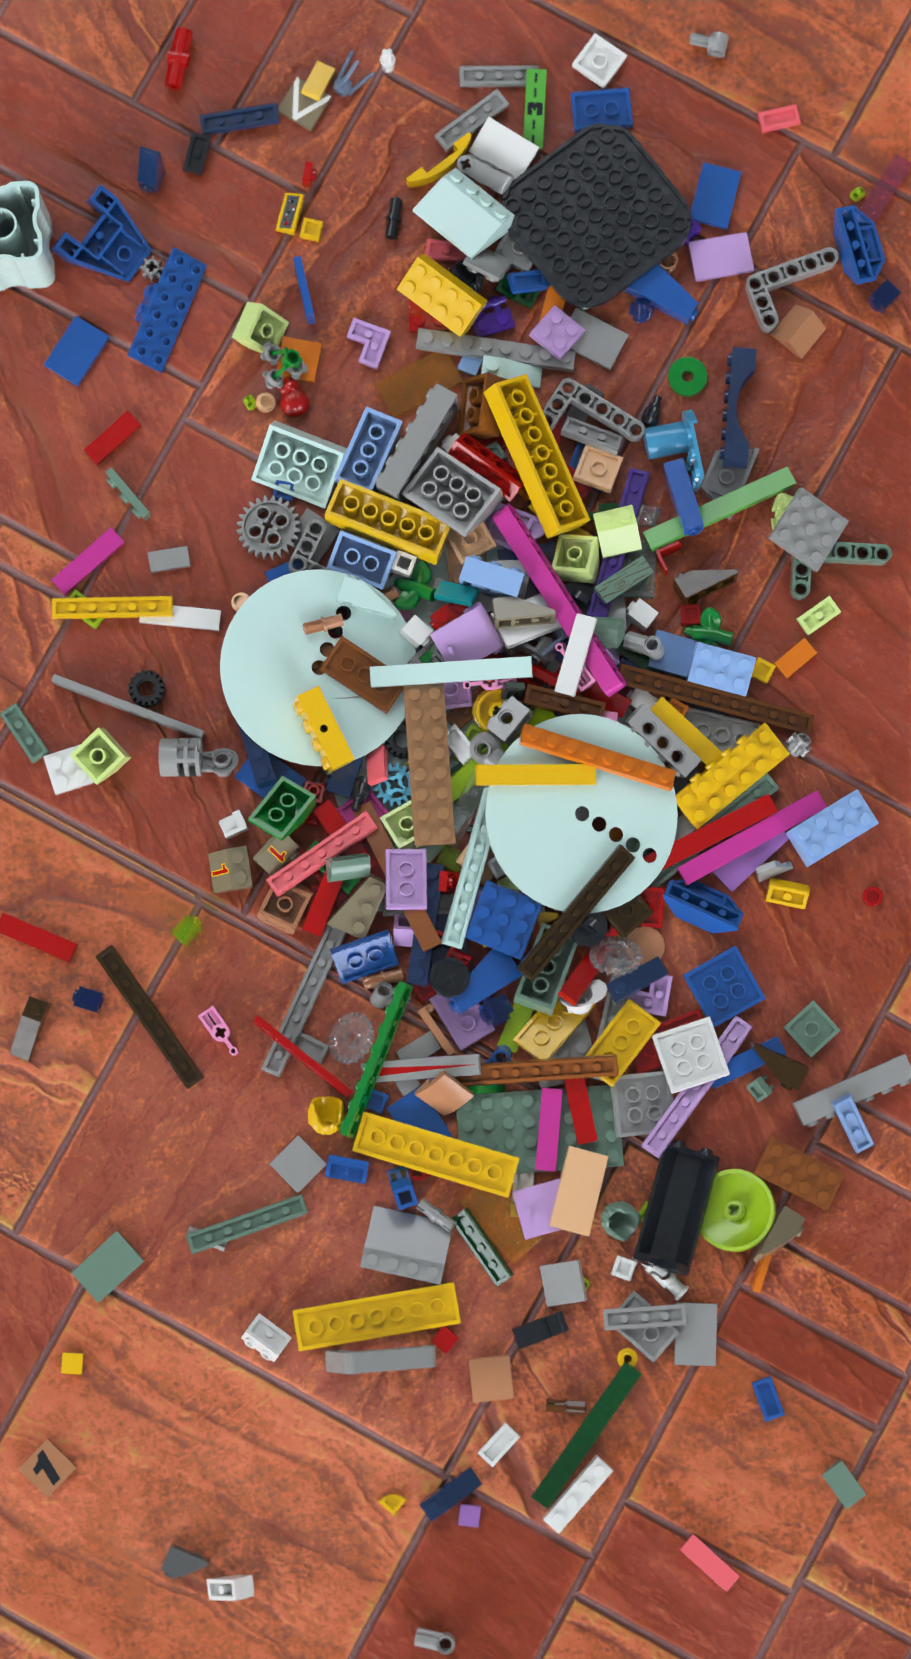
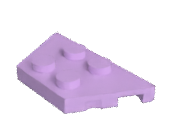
(531, 522)

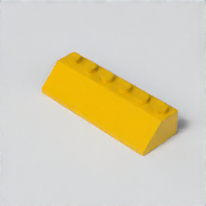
(387, 521)

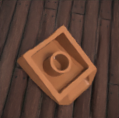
(286, 910)

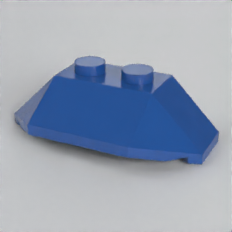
(858, 244)
(703, 906)

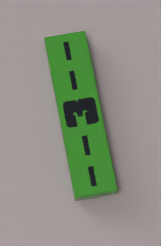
(535, 106)

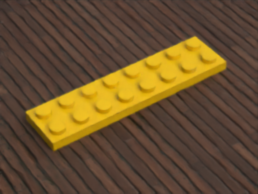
(436, 1154)
(376, 1316)

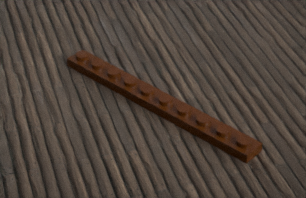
(716, 699)

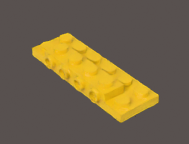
(730, 775)

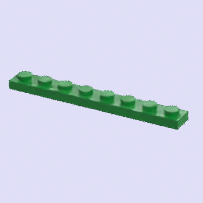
(378, 1054)

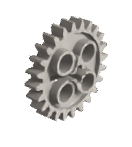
(252, 522)

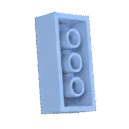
(369, 449)
(832, 828)

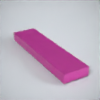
(88, 561)
(548, 1129)

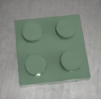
(811, 1028)

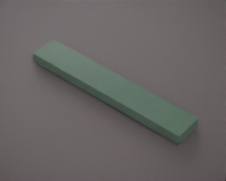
(246, 1224)

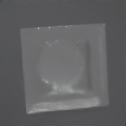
(648, 516)

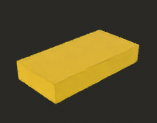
(318, 80)

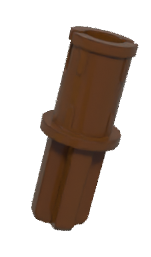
(566, 1406)

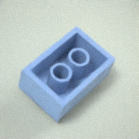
(362, 558)
(491, 577)
(720, 668)

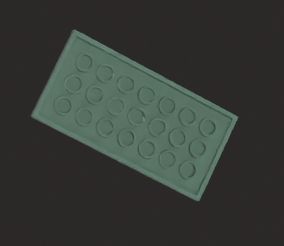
(511, 1125)

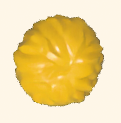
(326, 1114)

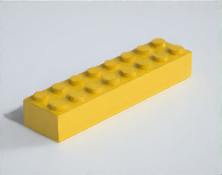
(536, 456)

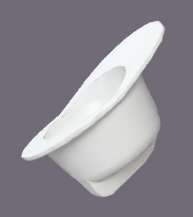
(595, 992)

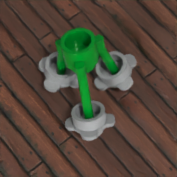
(290, 360)

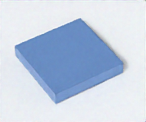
(676, 656)

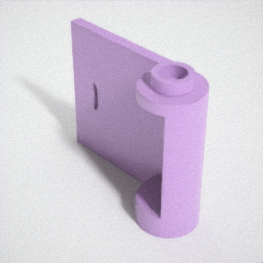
(469, 635)
(535, 1208)

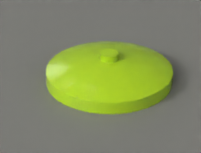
(738, 1211)

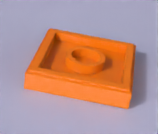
(308, 351)

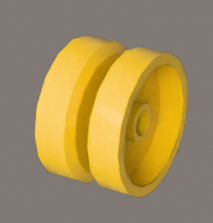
(484, 705)

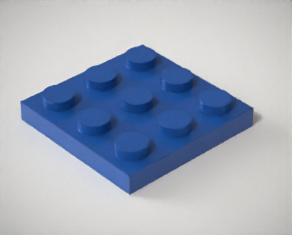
(503, 920)
(724, 986)

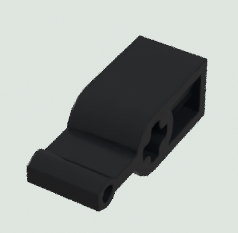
(540, 1329)

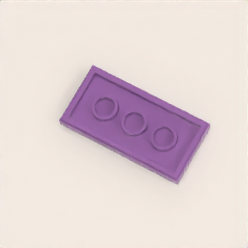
(739, 869)

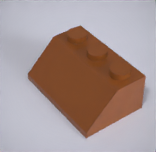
(475, 412)

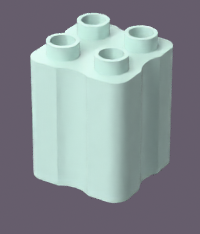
(24, 237)

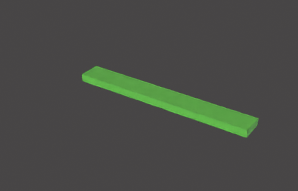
(724, 506)

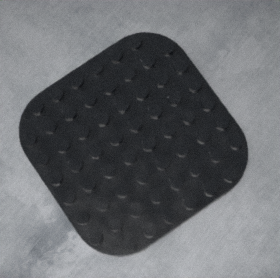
(596, 215)

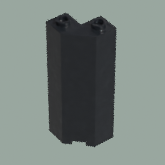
(676, 1208)

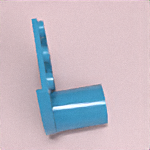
(677, 439)

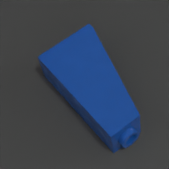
(665, 295)
(683, 497)
(487, 978)

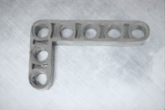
(784, 279)
(590, 409)
(305, 557)
(380, 1359)

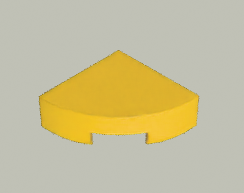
(392, 1502)

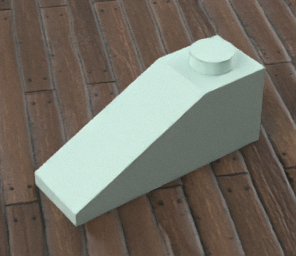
(509, 369)
(361, 596)

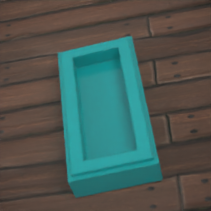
(456, 593)

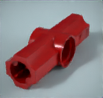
(178, 58)

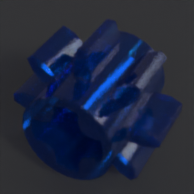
(641, 310)

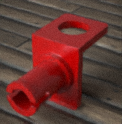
(664, 551)
(453, 952)

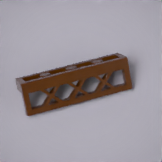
(559, 703)

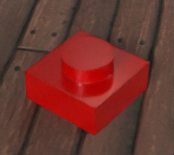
(309, 174)

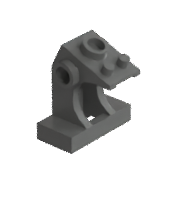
(534, 652)

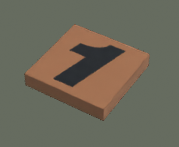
(47, 1468)

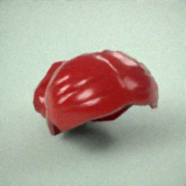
(293, 399)

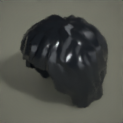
(471, 279)

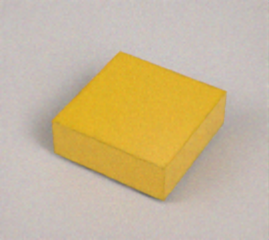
(311, 229)
(763, 670)
(72, 1363)

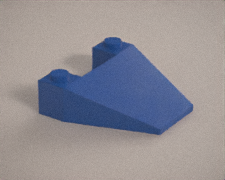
(111, 244)

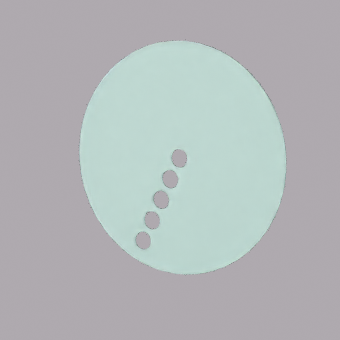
(271, 659)
(556, 854)

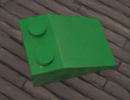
(283, 809)

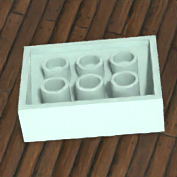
(464, 213)
(301, 460)

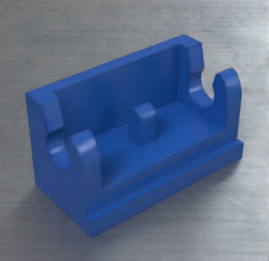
(347, 1169)

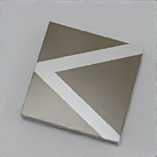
(302, 108)

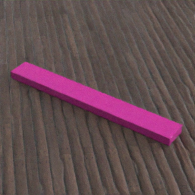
(751, 837)

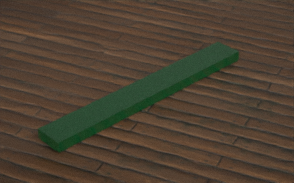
(586, 1435)

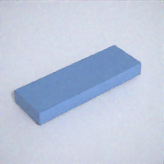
(852, 1123)

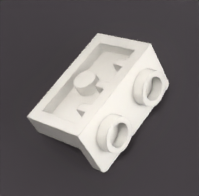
(266, 1338)

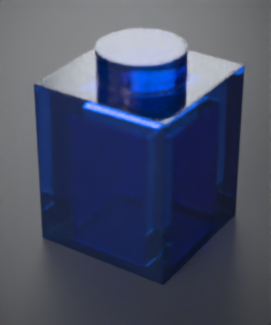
(884, 297)
(88, 999)

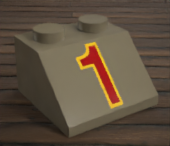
(276, 854)
(230, 870)

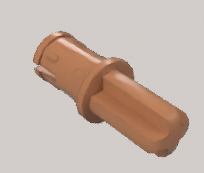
(323, 624)
(388, 977)

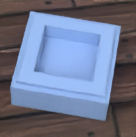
(469, 365)

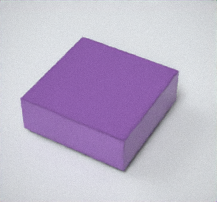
(469, 1515)

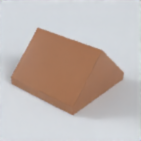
(799, 330)

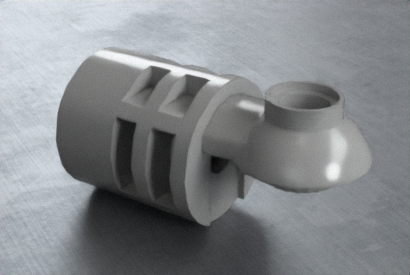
(494, 749)
(187, 758)

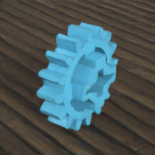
(401, 773)

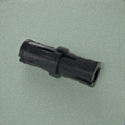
(393, 218)

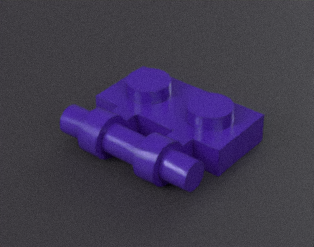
(493, 322)

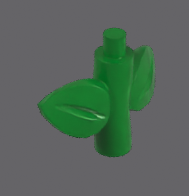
(415, 588)
(710, 630)

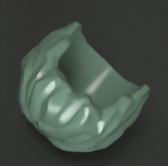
(620, 1220)

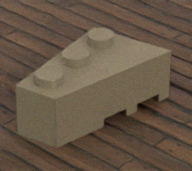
(360, 908)

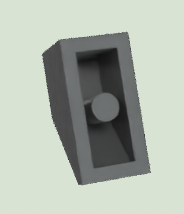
(182, 1562)

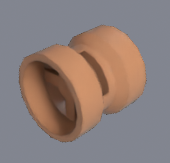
(672, 260)

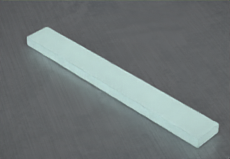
(451, 671)
(468, 880)

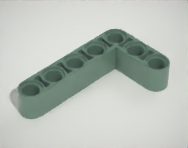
(851, 558)

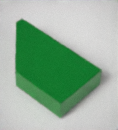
(484, 1089)

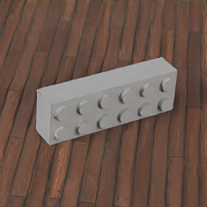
(419, 442)

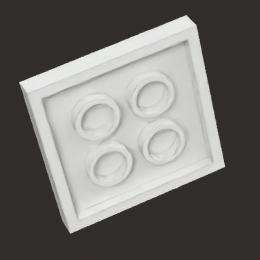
(690, 1055)

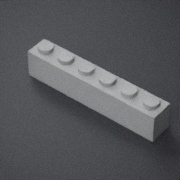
(860, 1087)

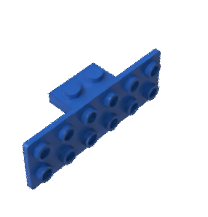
(165, 309)

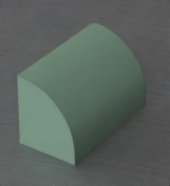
(610, 631)
(348, 867)
(843, 1483)

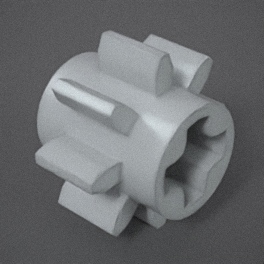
(148, 266)
(798, 744)

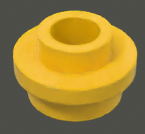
(627, 1351)

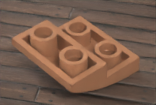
(444, 1093)
(491, 1378)

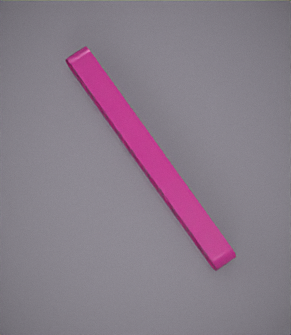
(556, 595)

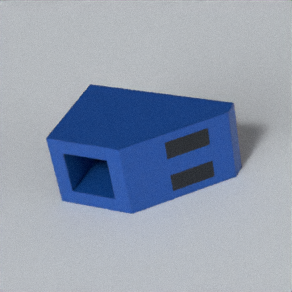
(402, 1187)

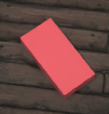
(779, 118)
(377, 765)

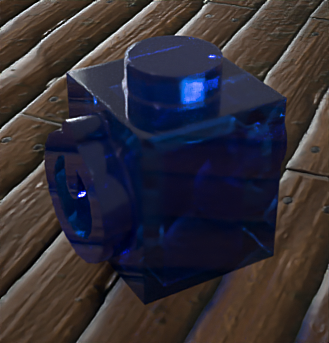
(495, 1010)

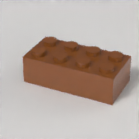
(798, 1173)

